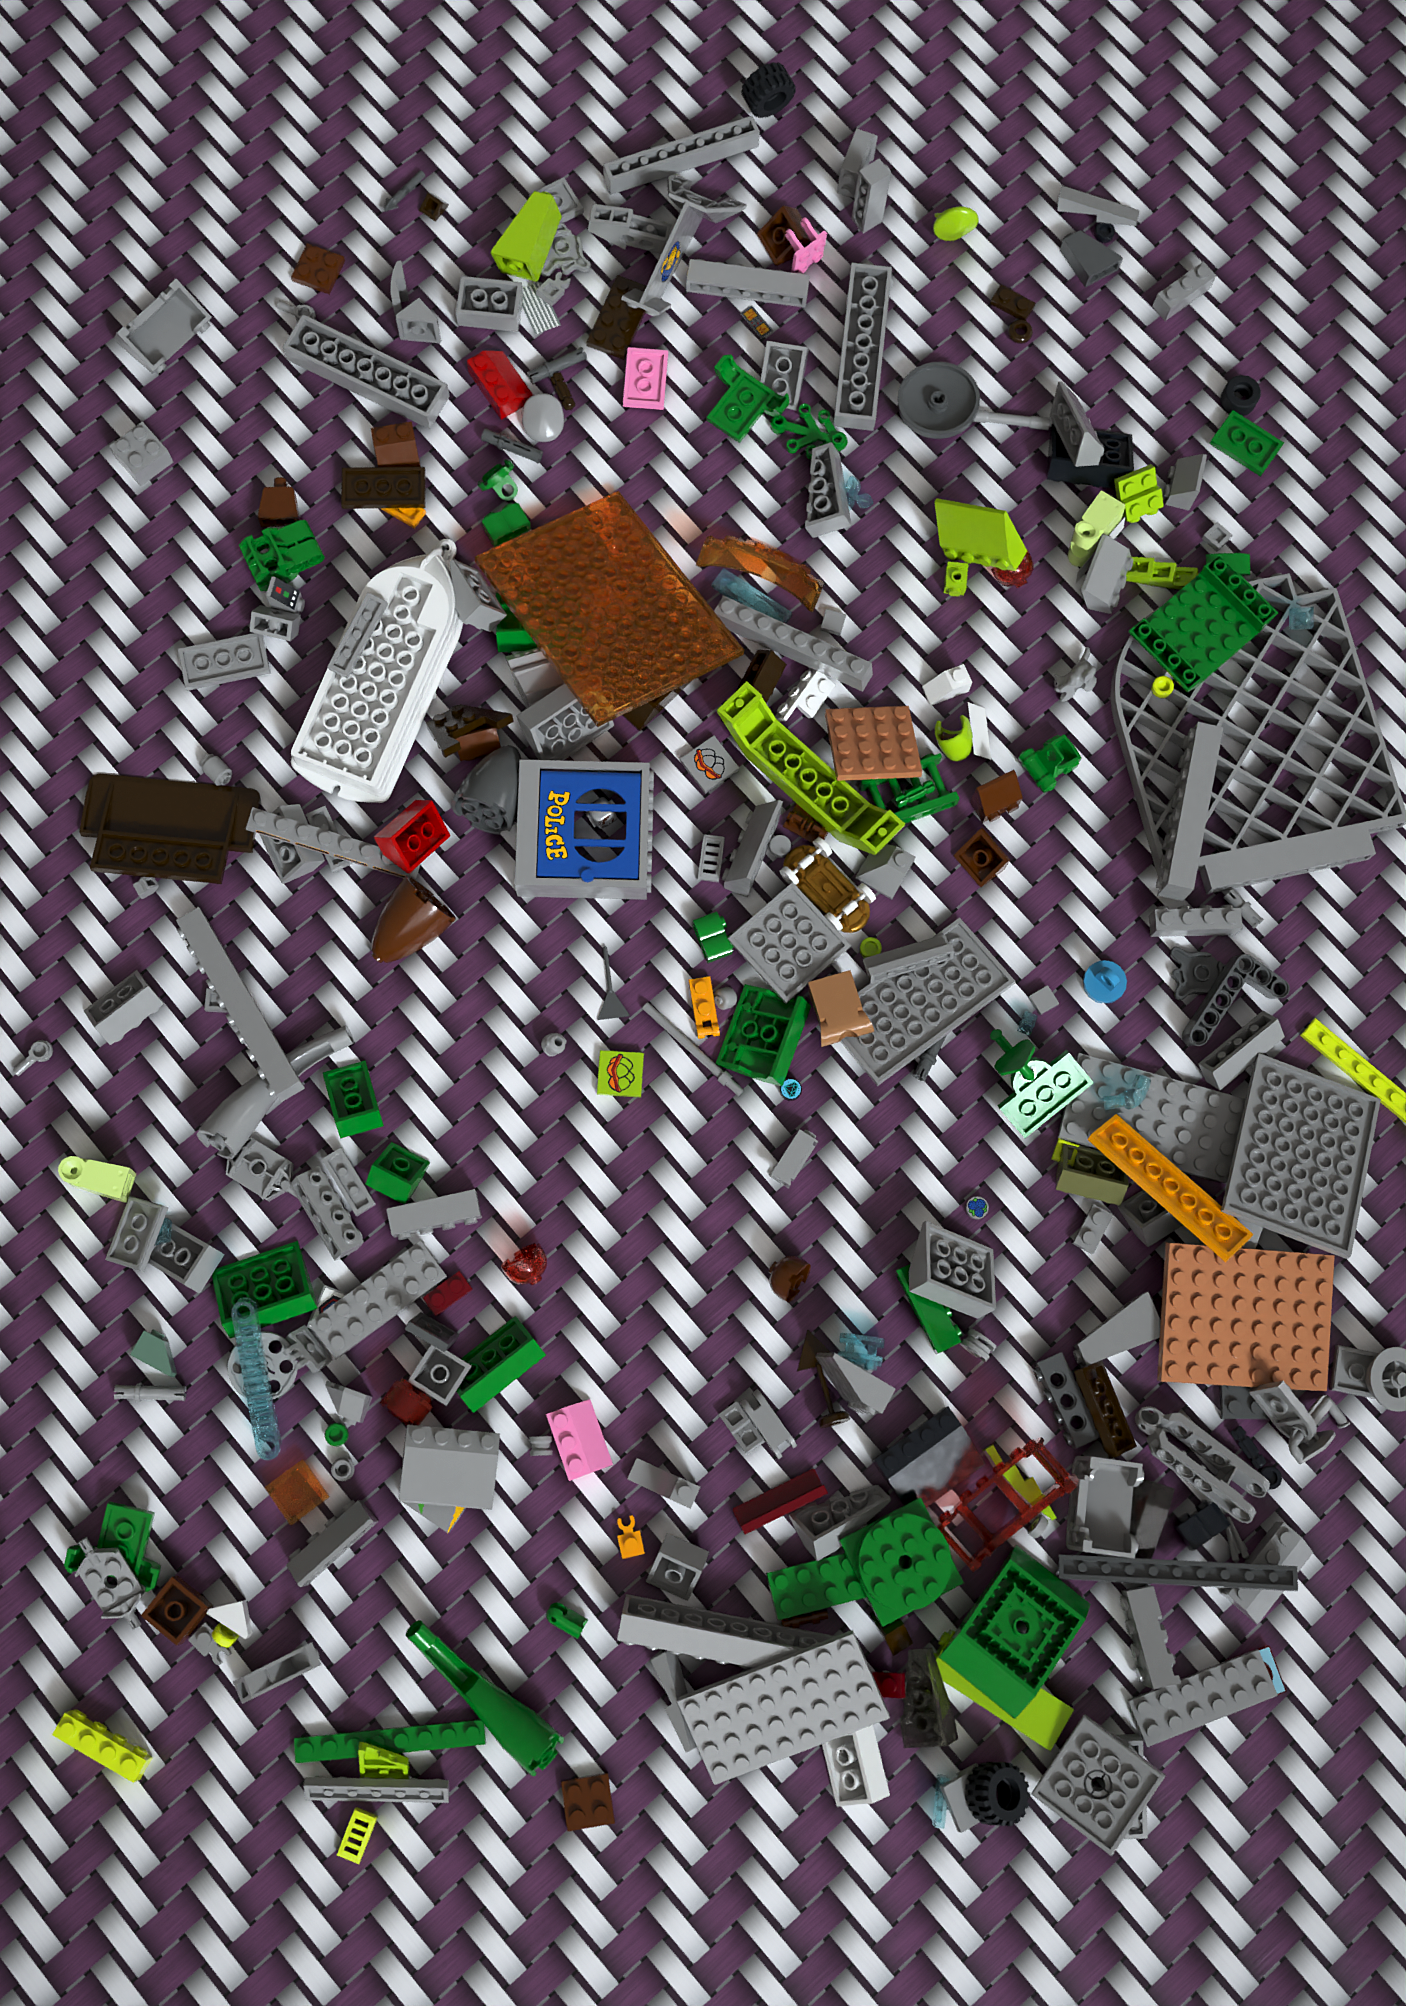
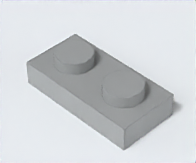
(1092, 1229)

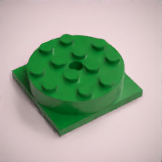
(875, 1561)

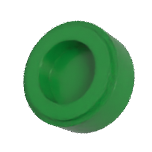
(336, 1434)

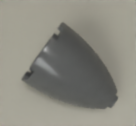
(491, 792)

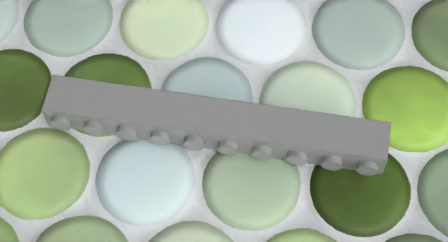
(240, 1005)

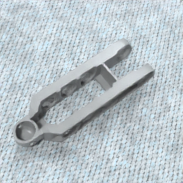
(1229, 1466)

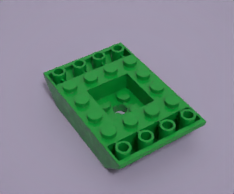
(991, 1650)

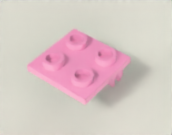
(812, 253)

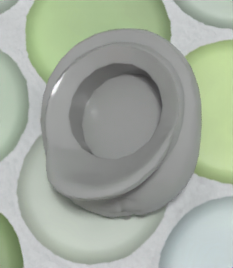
(543, 417)

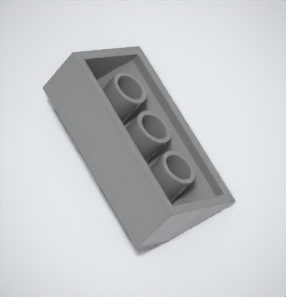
(1075, 428)
(331, 1543)
(1277, 1547)

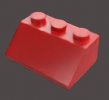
(499, 382)
(412, 835)

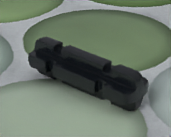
(1248, 1447)

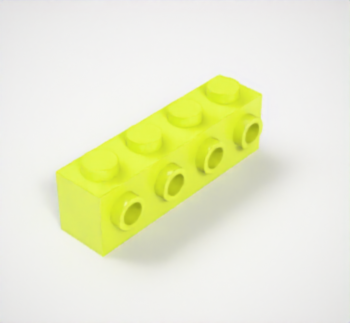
(102, 1746)

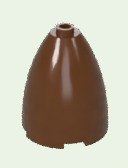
(408, 922)

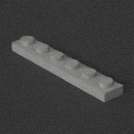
(376, 1789)

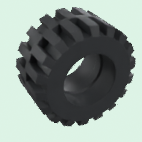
(768, 90)
(1012, 1793)

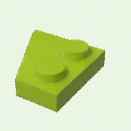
(381, 1763)

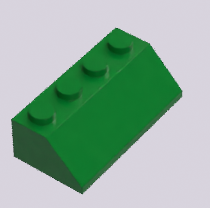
(932, 1317)
(498, 1363)

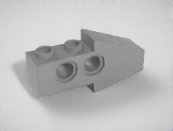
(624, 228)

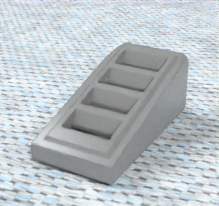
(713, 840)

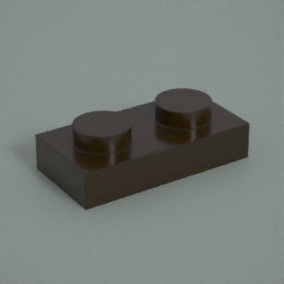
(1012, 303)

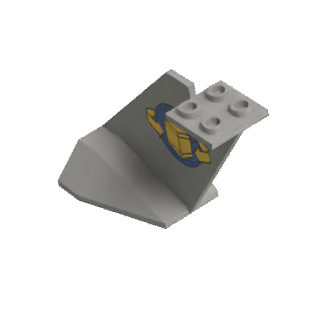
(693, 210)

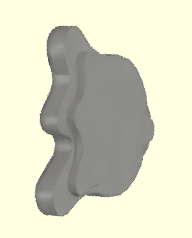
(565, 253)

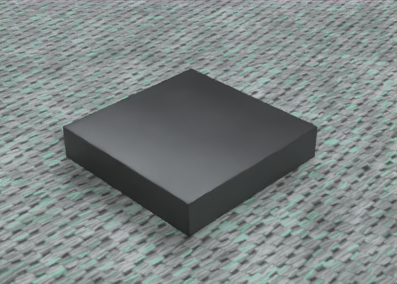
(432, 1331)

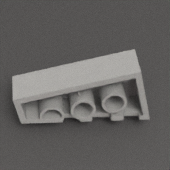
(828, 498)
(1148, 1637)

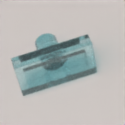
(940, 1805)

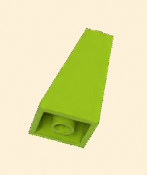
(528, 238)

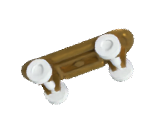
(827, 887)

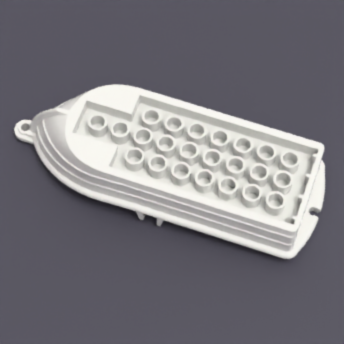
(367, 723)

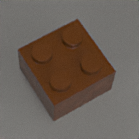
(176, 1610)

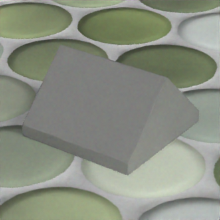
(418, 323)

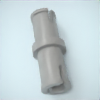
(1246, 911)

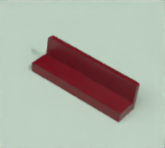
(779, 1501)

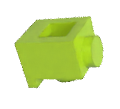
(955, 571)

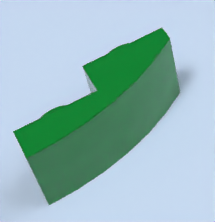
(1238, 561)

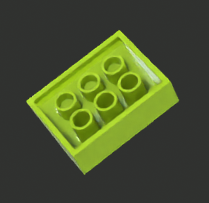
(978, 535)

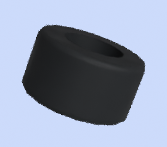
(1245, 385)

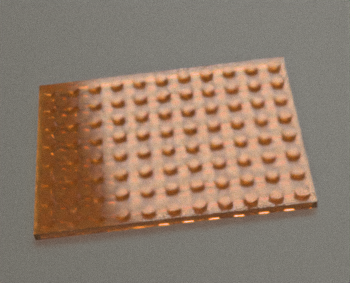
(608, 607)

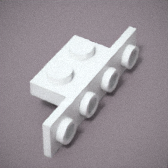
(807, 695)

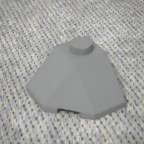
(349, 1403)

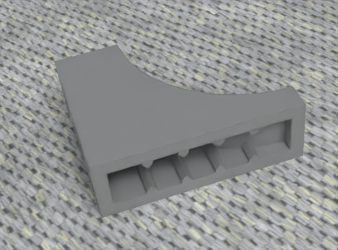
(663, 1483)

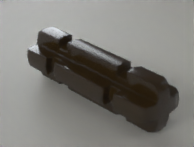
(563, 391)

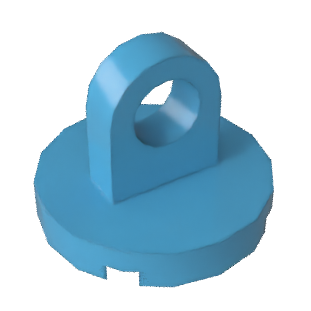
(1104, 982)

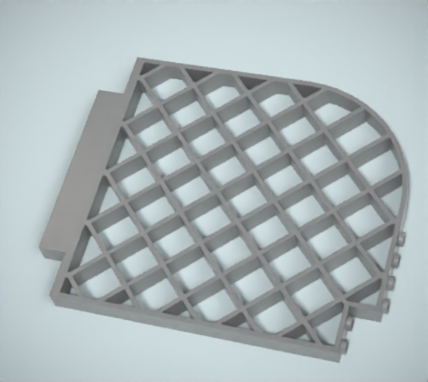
(1283, 855)

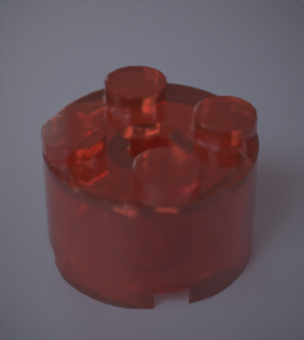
(406, 1404)

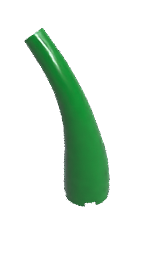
(510, 1722)

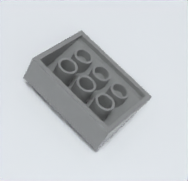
(558, 725)
(752, 847)
(953, 1271)
(856, 1386)
(449, 1467)

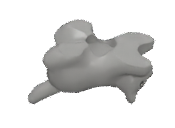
(1079, 677)

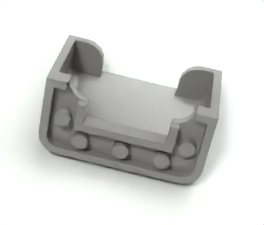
(163, 327)
(1102, 1506)

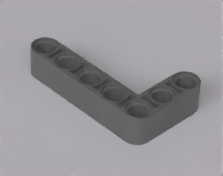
(1227, 995)

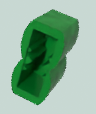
(506, 524)
(712, 936)

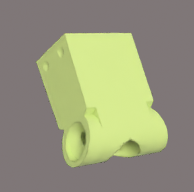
(1099, 519)
(98, 1177)

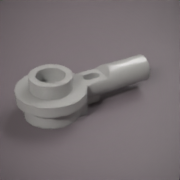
(297, 311)
(40, 1051)

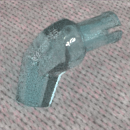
(1130, 1097)

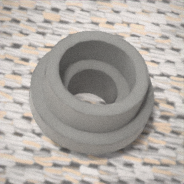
(335, 1469)

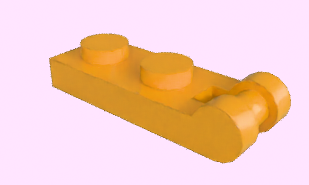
(703, 1006)

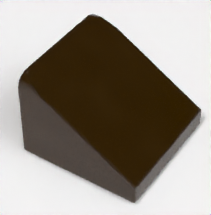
(433, 206)

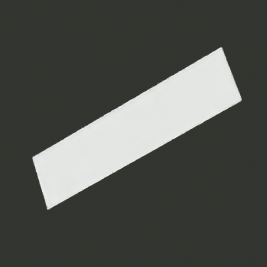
(1085, 567)

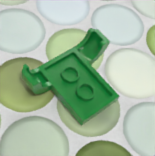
(743, 400)
(128, 1531)

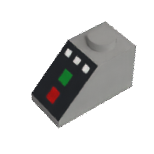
(284, 597)

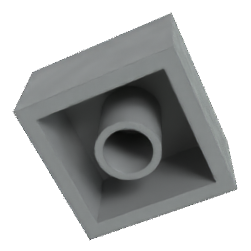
(141, 454)

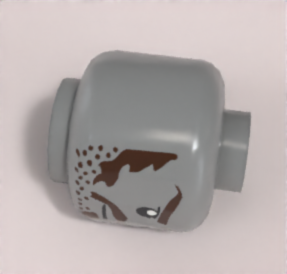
(601, 819)

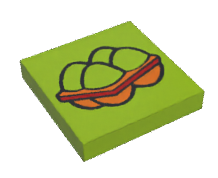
(620, 1073)

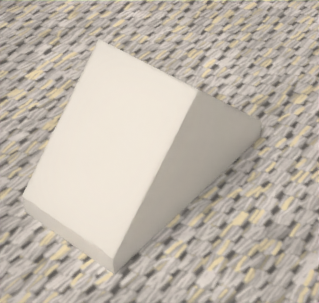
(234, 1616)

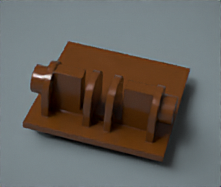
(804, 825)

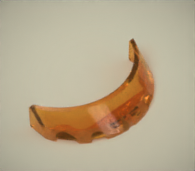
(765, 563)

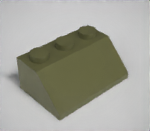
(1091, 1175)

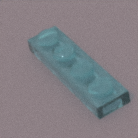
(742, 592)

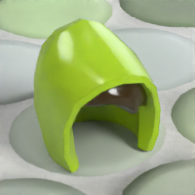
(955, 744)

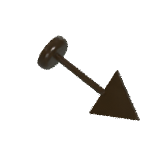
(808, 1360)

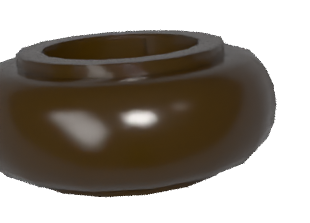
(1020, 324)

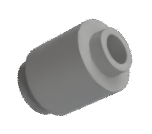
(216, 769)

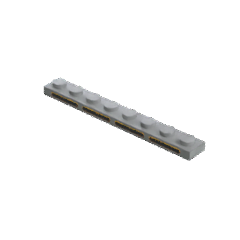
(323, 842)

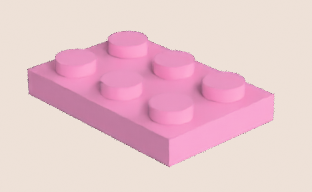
(645, 378)

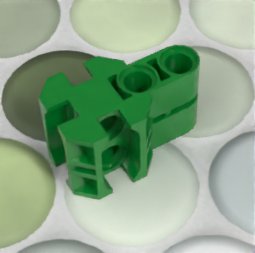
(289, 548)

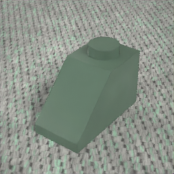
(155, 1352)

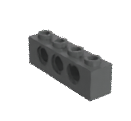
(1057, 1365)

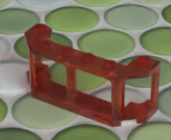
(1026, 1511)

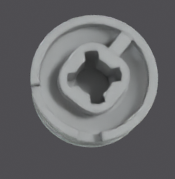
(978, 1345)

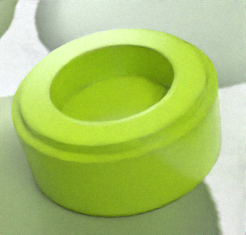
(870, 947)

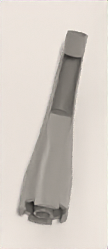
(244, 1109)

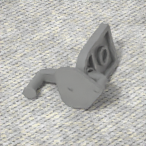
(1295, 1421)

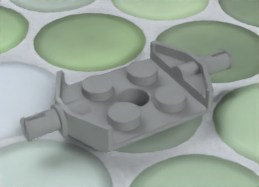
(272, 1181)
(114, 1600)

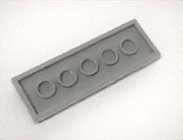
(377, 1300)
(1202, 1697)

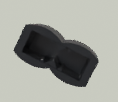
(1201, 1525)

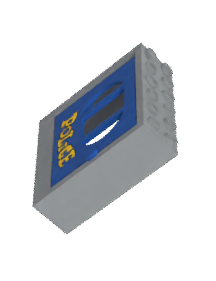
(560, 789)

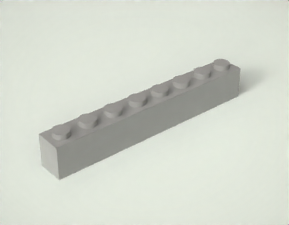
(681, 155)
(794, 644)

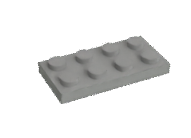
(224, 661)

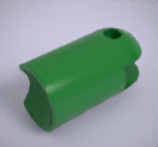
(566, 1619)

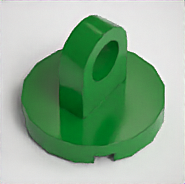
(497, 478)

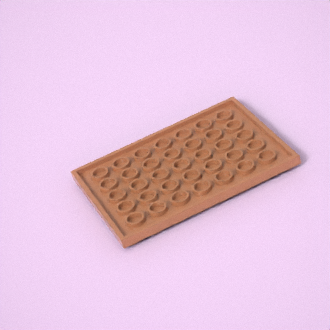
(1245, 1318)

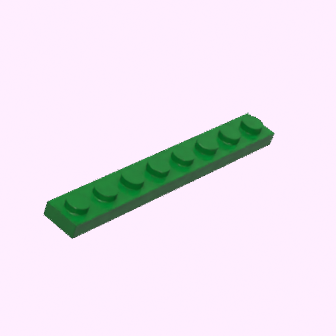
(391, 1739)

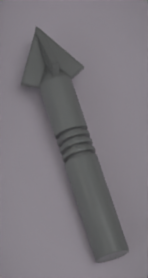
(392, 203)

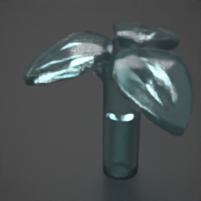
(853, 487)

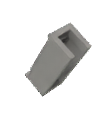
(794, 1157)

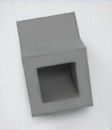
(146, 886)

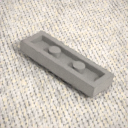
(321, 819)
(348, 1181)

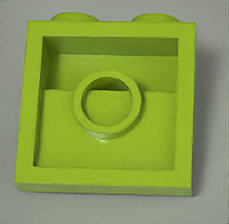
(1139, 493)

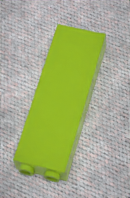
(1040, 1720)

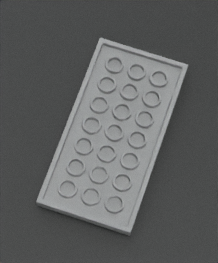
(926, 1004)
(1181, 1120)
(783, 1707)

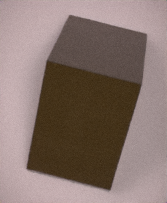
(894, 1634)

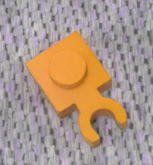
(630, 1541)

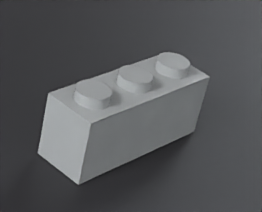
(1184, 291)

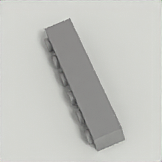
(747, 283)

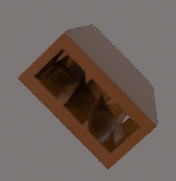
(278, 505)

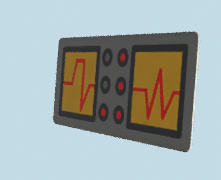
(756, 321)

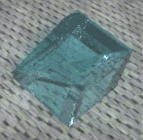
(1301, 617)

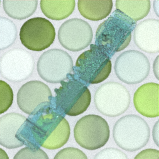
(256, 1378)

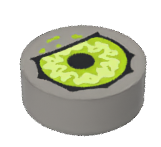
(1037, 1526)

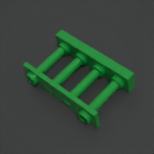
(925, 805)

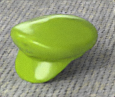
(955, 223)

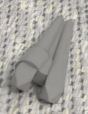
(1235, 1543)

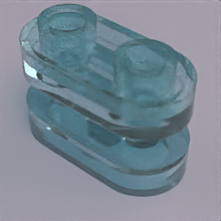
(870, 1359)

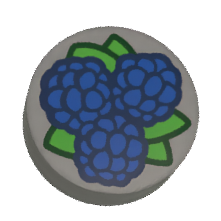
(977, 1208)

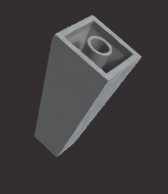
(1125, 1329)

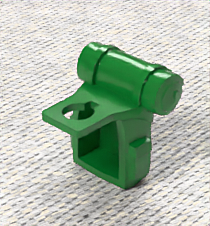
(1053, 759)

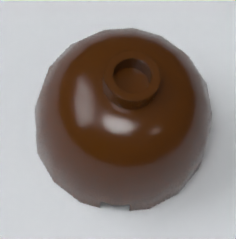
(787, 1277)

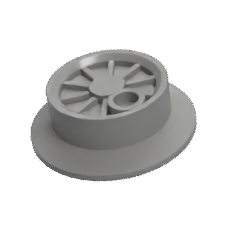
(1388, 1378)

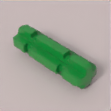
(914, 793)

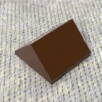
(982, 858)

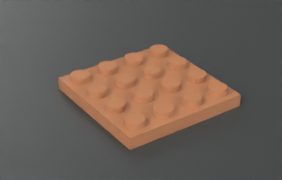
(873, 743)

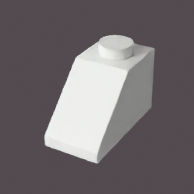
(947, 685)

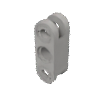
(767, 1423)

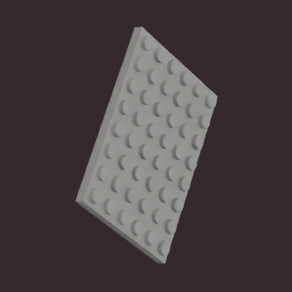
(1301, 1156)

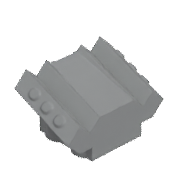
(533, 675)

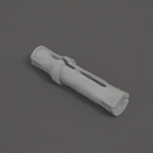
(142, 1392)

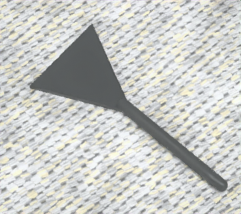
(612, 1006)

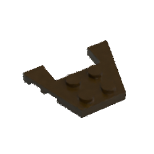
(461, 720)

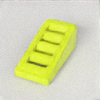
(366, 1817)

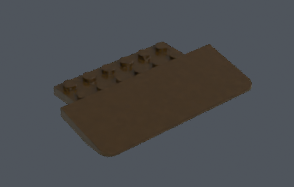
(166, 826)

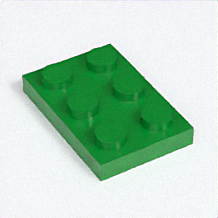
(1246, 443)

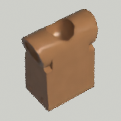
(838, 1008)

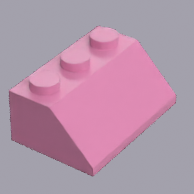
(579, 1439)

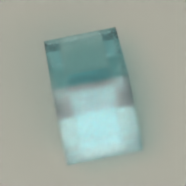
(1027, 1023)

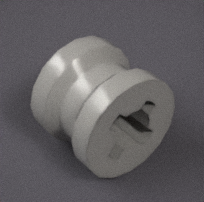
(541, 1446)

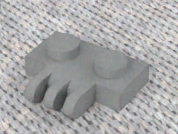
(306, 1350)

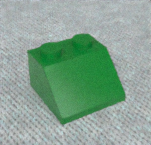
(397, 1173)

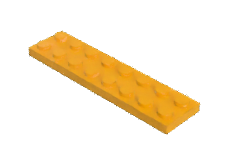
(1170, 1187)

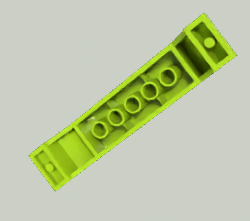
(805, 775)

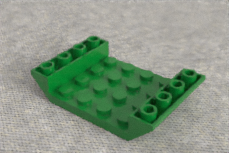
(1204, 624)

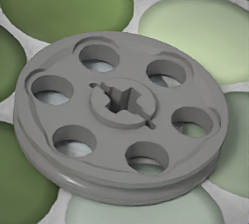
(273, 1362)

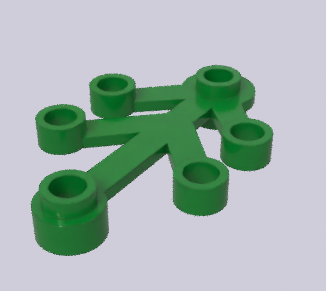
(811, 433)

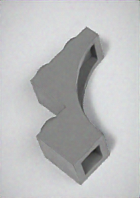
(277, 1672)

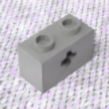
(274, 623)

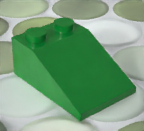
(352, 1099)

